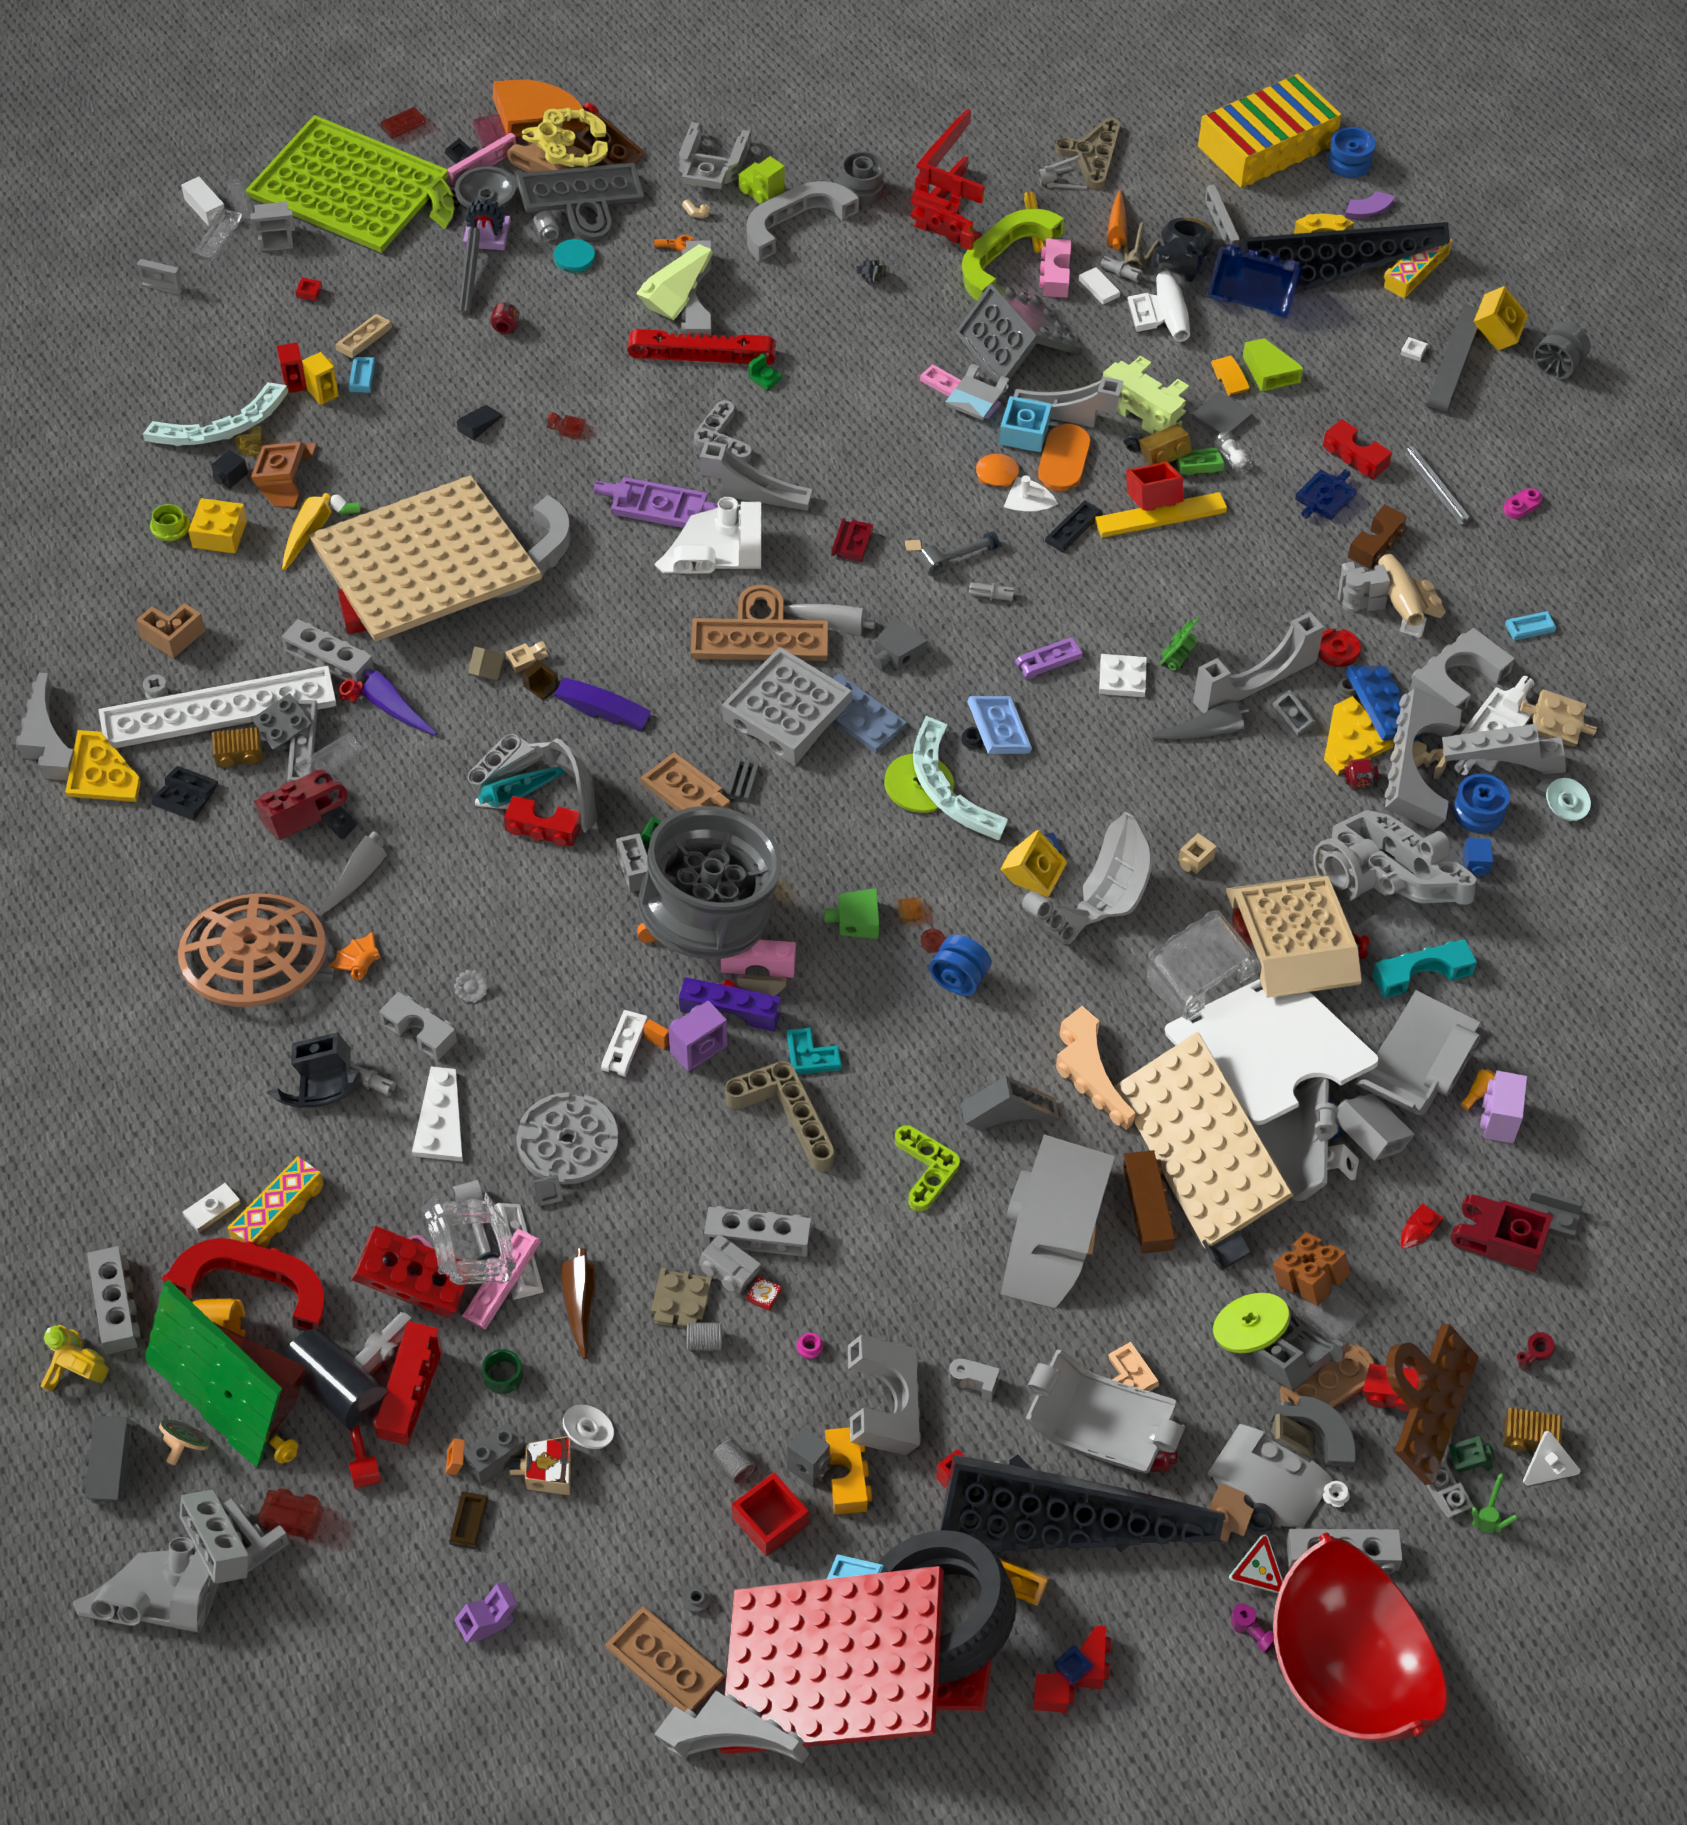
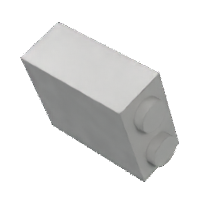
(1373, 1126)

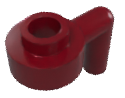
(1539, 1338)

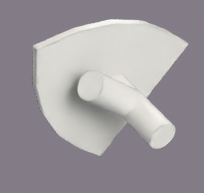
(1029, 496)

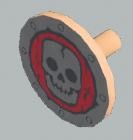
(179, 1435)

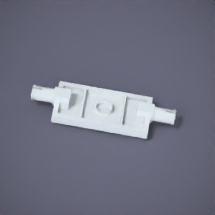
(1497, 712)

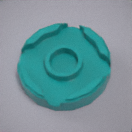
(574, 255)

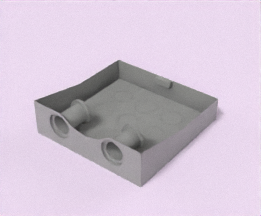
(786, 705)

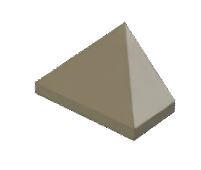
(763, 984)
(1293, 1435)

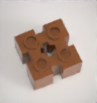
(1311, 1268)

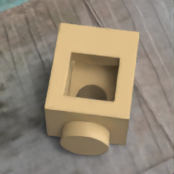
(1196, 854)

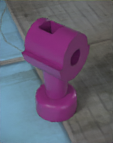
(1243, 1621)

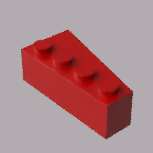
(408, 1383)

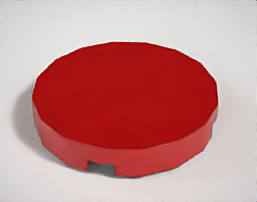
(1340, 653)

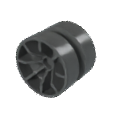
(864, 176)
(1562, 350)

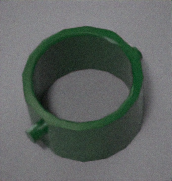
(502, 1355)

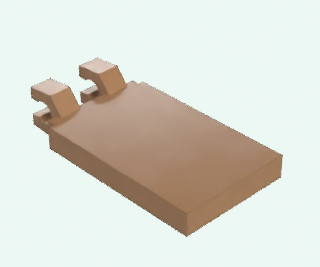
(683, 785)

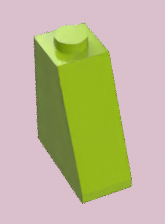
(1270, 365)

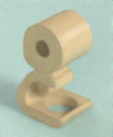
(1421, 756)

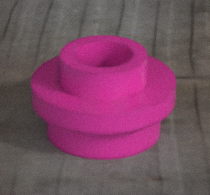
(810, 1338)

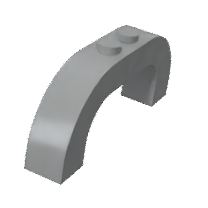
(792, 202)
(553, 546)

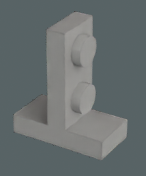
(260, 1546)

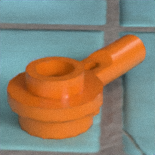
(678, 244)

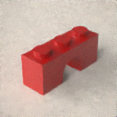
(1368, 460)
(560, 828)

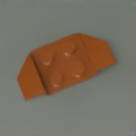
(277, 469)

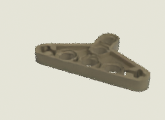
(1094, 144)

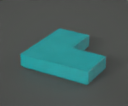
(808, 1059)

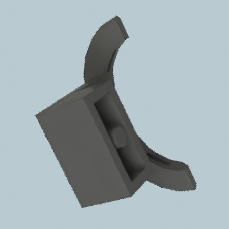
(1297, 1355)

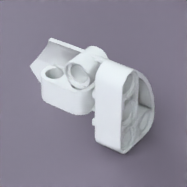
(717, 540)

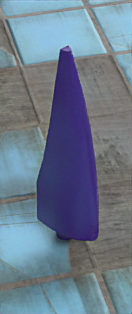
(387, 698)

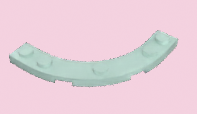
(225, 428)
(938, 788)

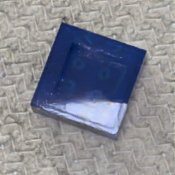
(1073, 1665)

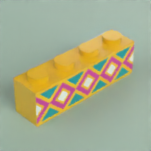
(1412, 270)
(277, 1204)

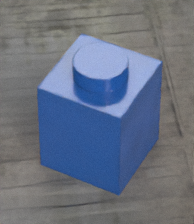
(1478, 856)

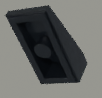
(477, 421)

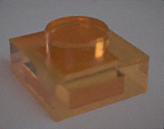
(910, 910)

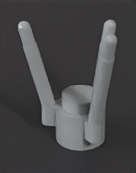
(1049, 175)

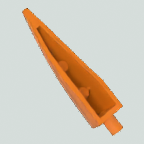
(1117, 227)

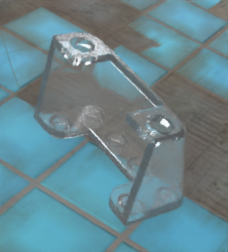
(1197, 962)

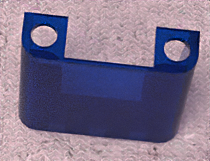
(1255, 280)

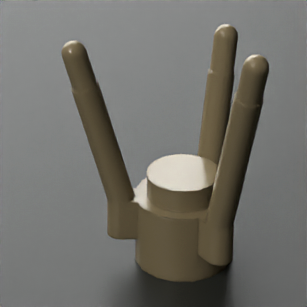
(1136, 257)

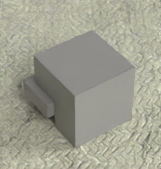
(273, 225)

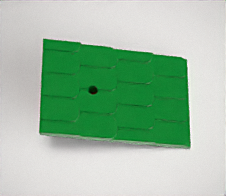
(223, 1375)

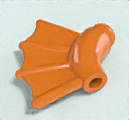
(357, 956)

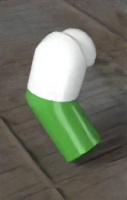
(343, 507)

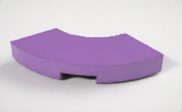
(1368, 207)

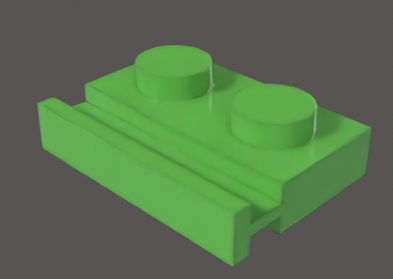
(1201, 461)

